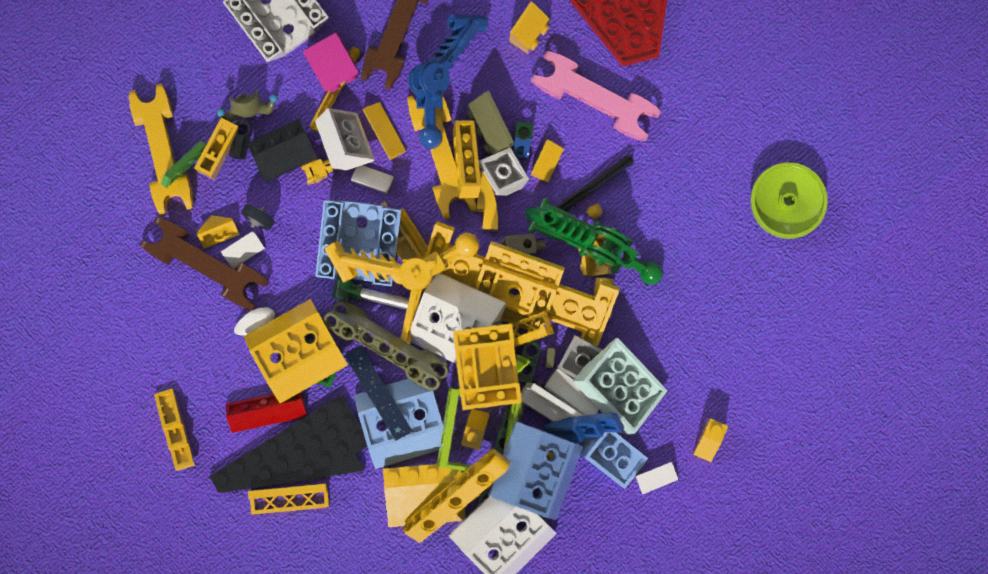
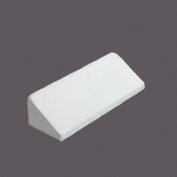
(563, 387)

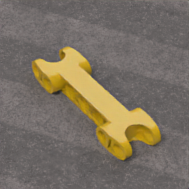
(153, 117)
(443, 160)

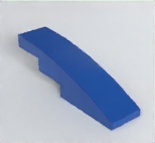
(579, 427)

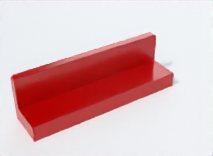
(263, 411)

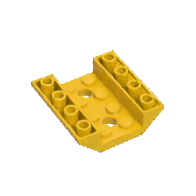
(300, 362)

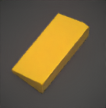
(547, 161)

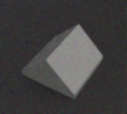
(578, 356)

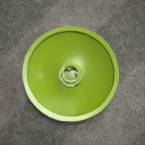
(788, 200)

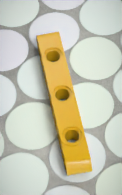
(456, 495)

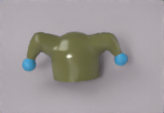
(247, 106)

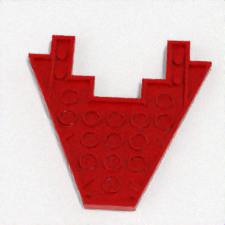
(626, 27)

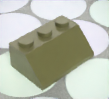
(489, 124)

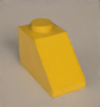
(475, 429)
(710, 439)

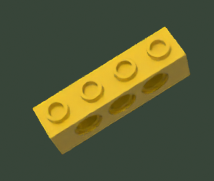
(466, 159)

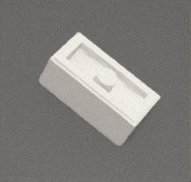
(372, 179)
(242, 249)
(656, 477)

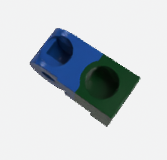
(523, 140)

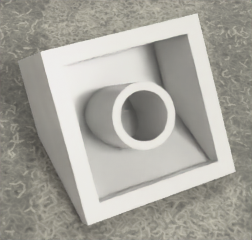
(504, 172)

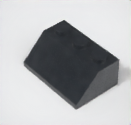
(282, 151)

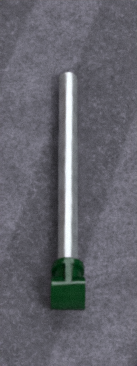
(353, 291)

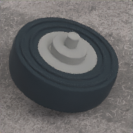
(257, 217)

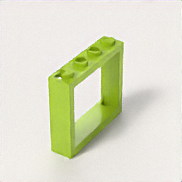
(447, 431)

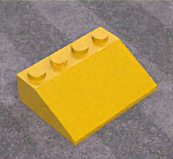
(413, 487)

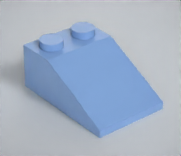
(614, 457)

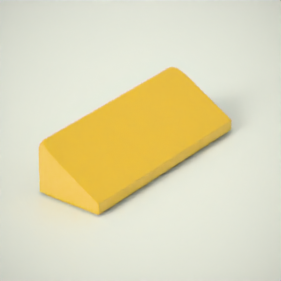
(384, 130)

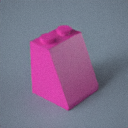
(332, 62)

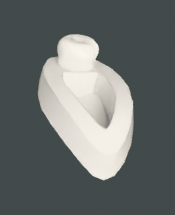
(254, 320)

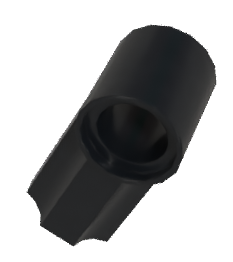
(239, 145)

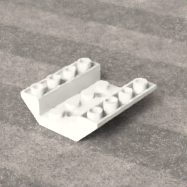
(266, 23)
(458, 309)
(494, 527)

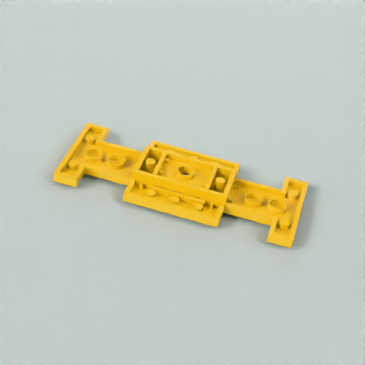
(561, 302)

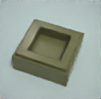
(550, 358)

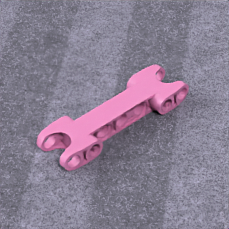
(567, 81)

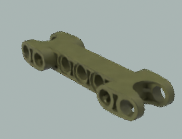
(417, 364)

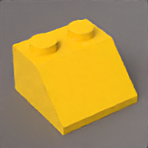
(529, 28)

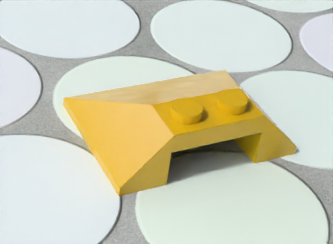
(487, 366)

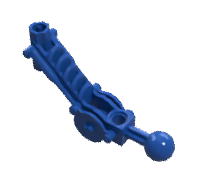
(432, 78)

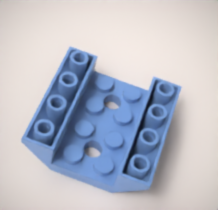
(531, 469)

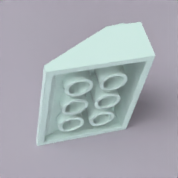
(620, 385)

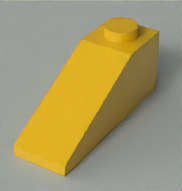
(216, 149)

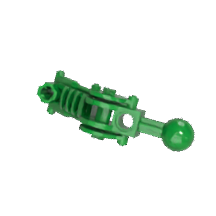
(565, 227)

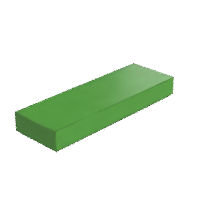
(183, 164)

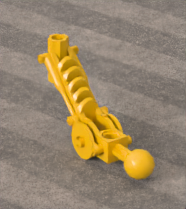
(412, 274)

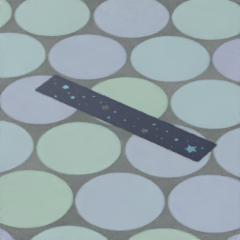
(378, 393)

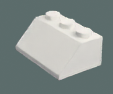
(344, 139)

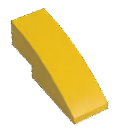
(487, 204)

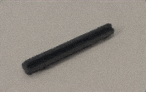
(596, 183)

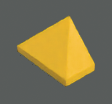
(217, 230)

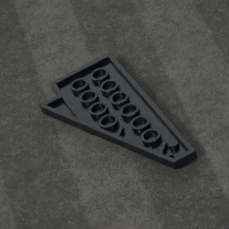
(309, 449)

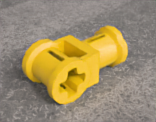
(320, 170)

